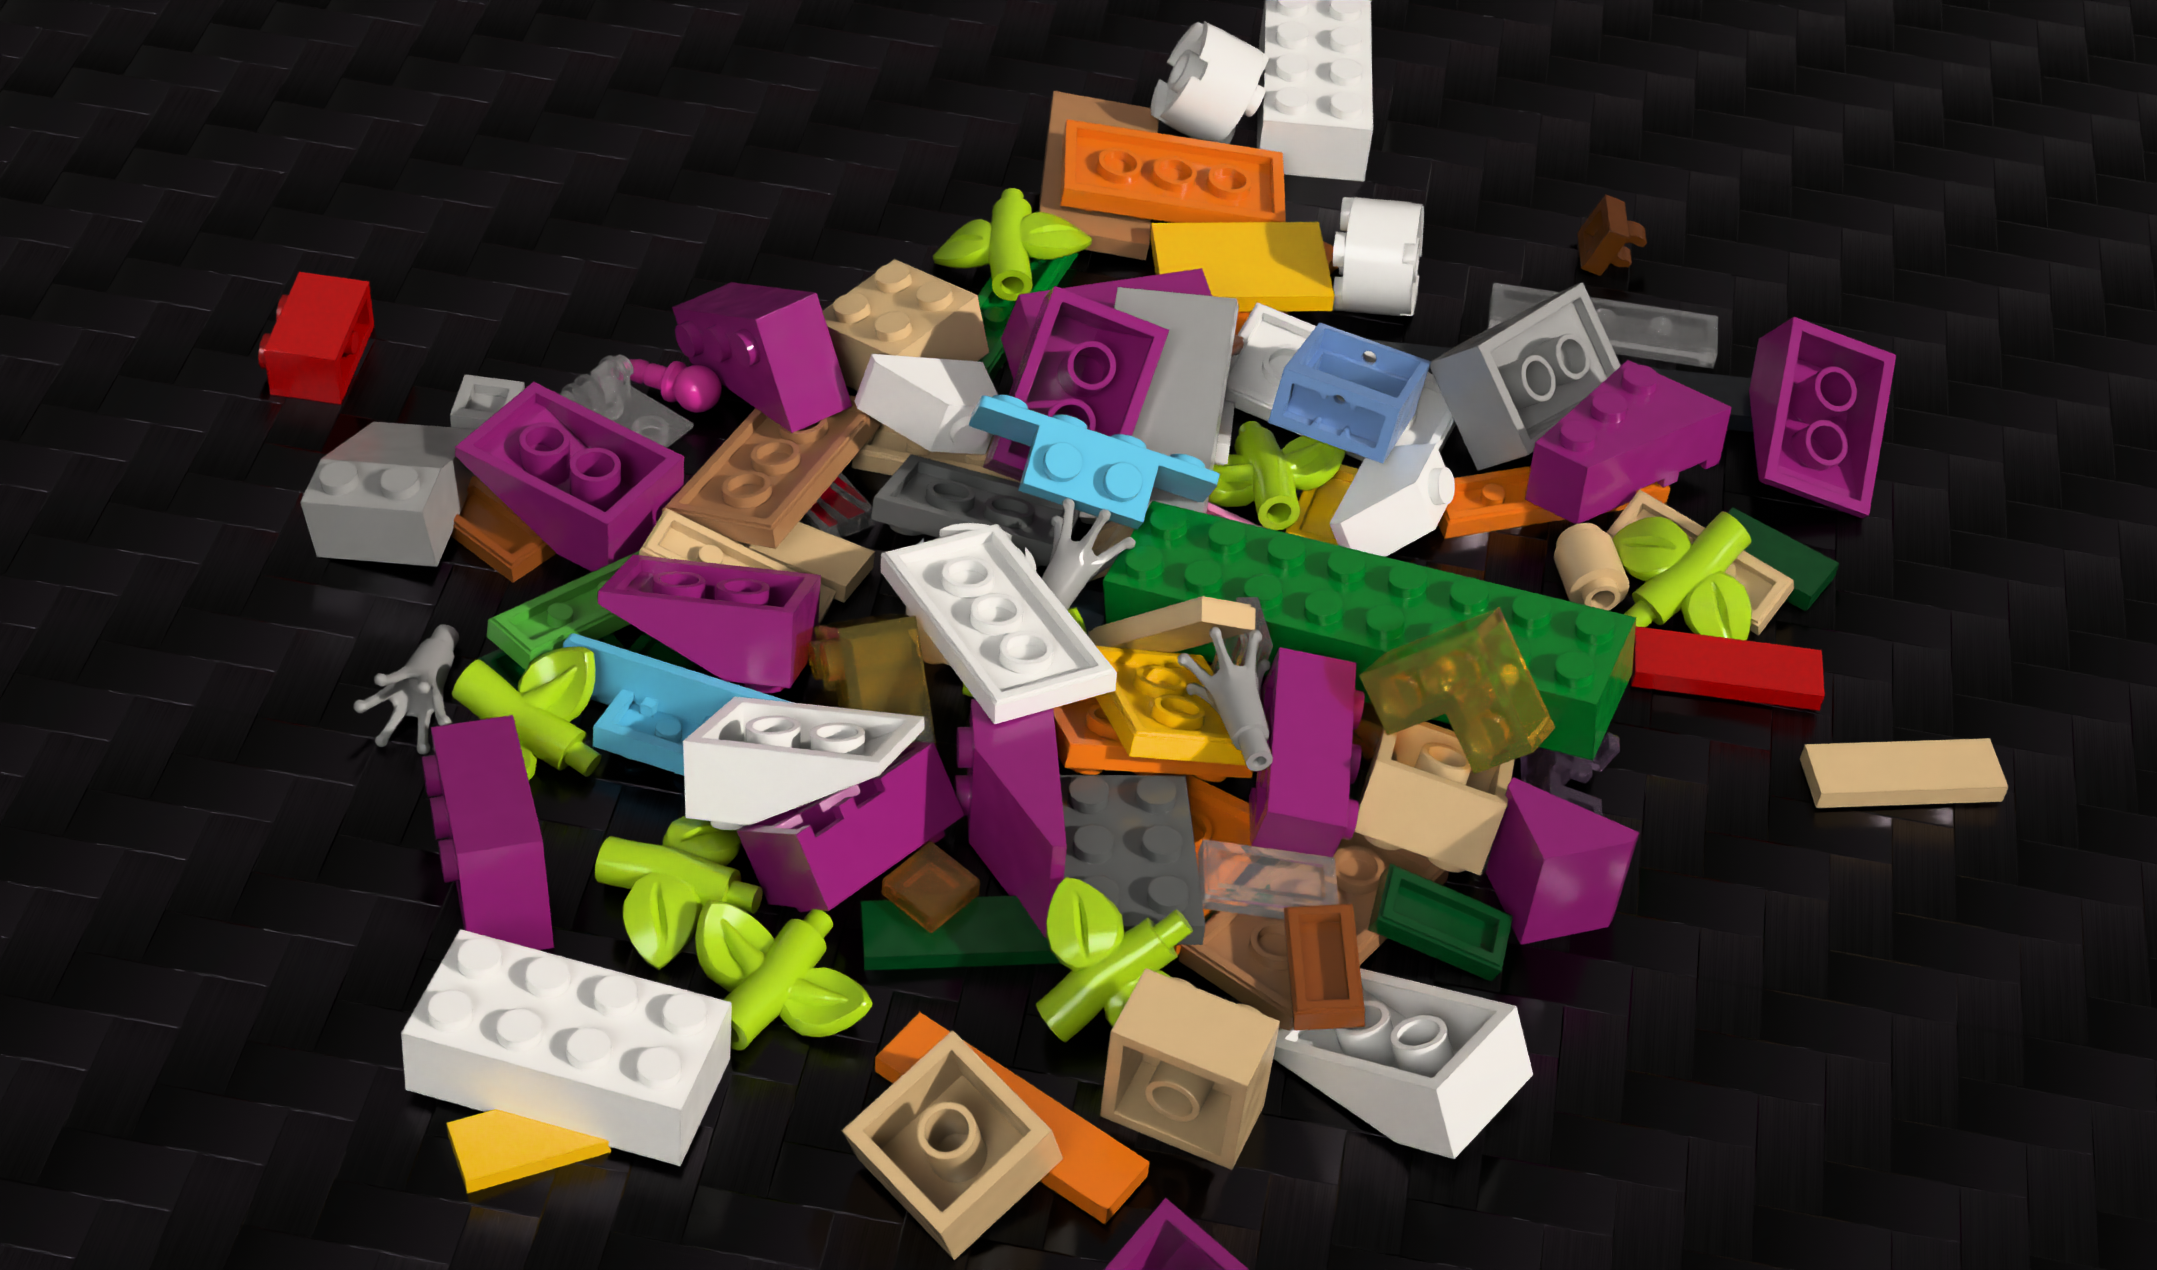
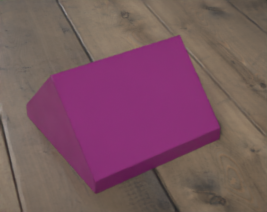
(1557, 864)

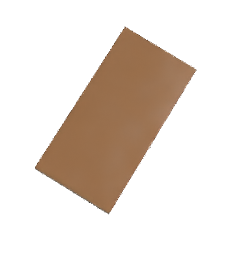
(1109, 232)
(771, 477)
(1249, 952)

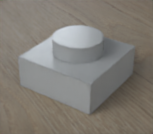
(481, 399)

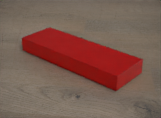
(1728, 668)

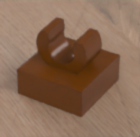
(1604, 236)

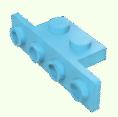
(1088, 465)
(652, 703)

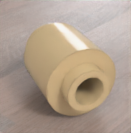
(1590, 567)

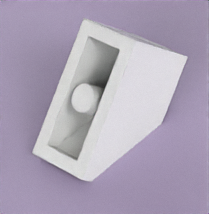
(927, 400)
(1394, 500)

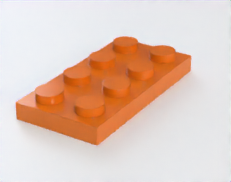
(1169, 176)

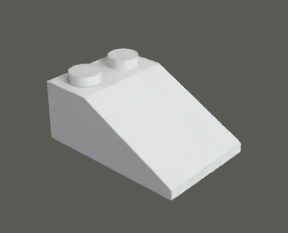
(779, 755)
(1422, 1067)

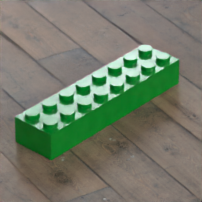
(1367, 604)

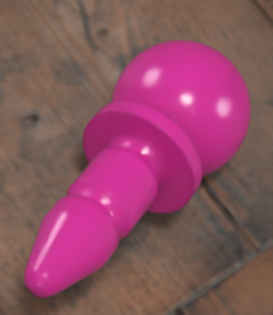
(693, 387)

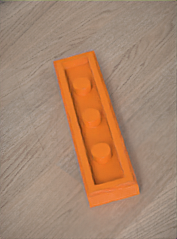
(1498, 502)
(1095, 1167)

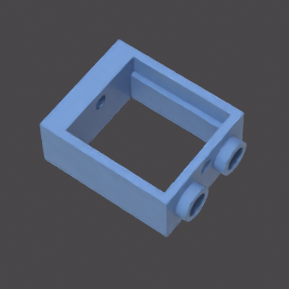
(1376, 394)

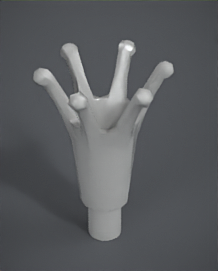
(1074, 562)
(417, 687)
(1236, 698)

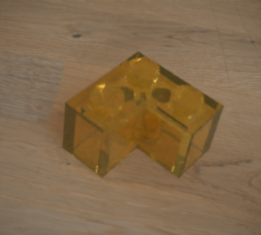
(874, 666)
(1473, 678)

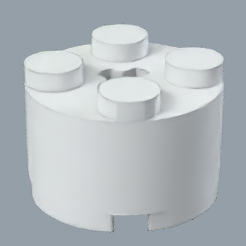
(1210, 84)
(1378, 256)

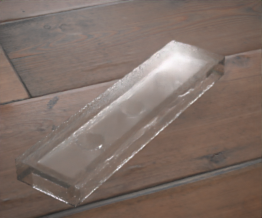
(1630, 327)

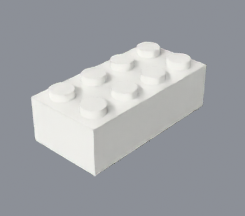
(1317, 86)
(568, 1045)

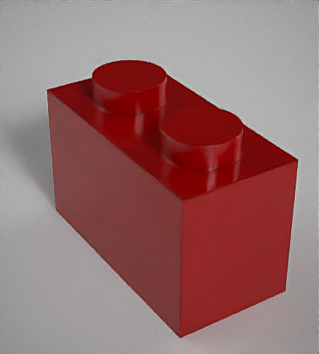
(317, 338)

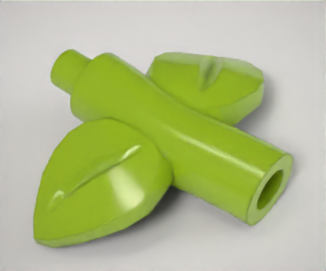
(1009, 243)
(1273, 475)
(1687, 575)
(547, 699)
(674, 884)
(1105, 961)
(776, 974)

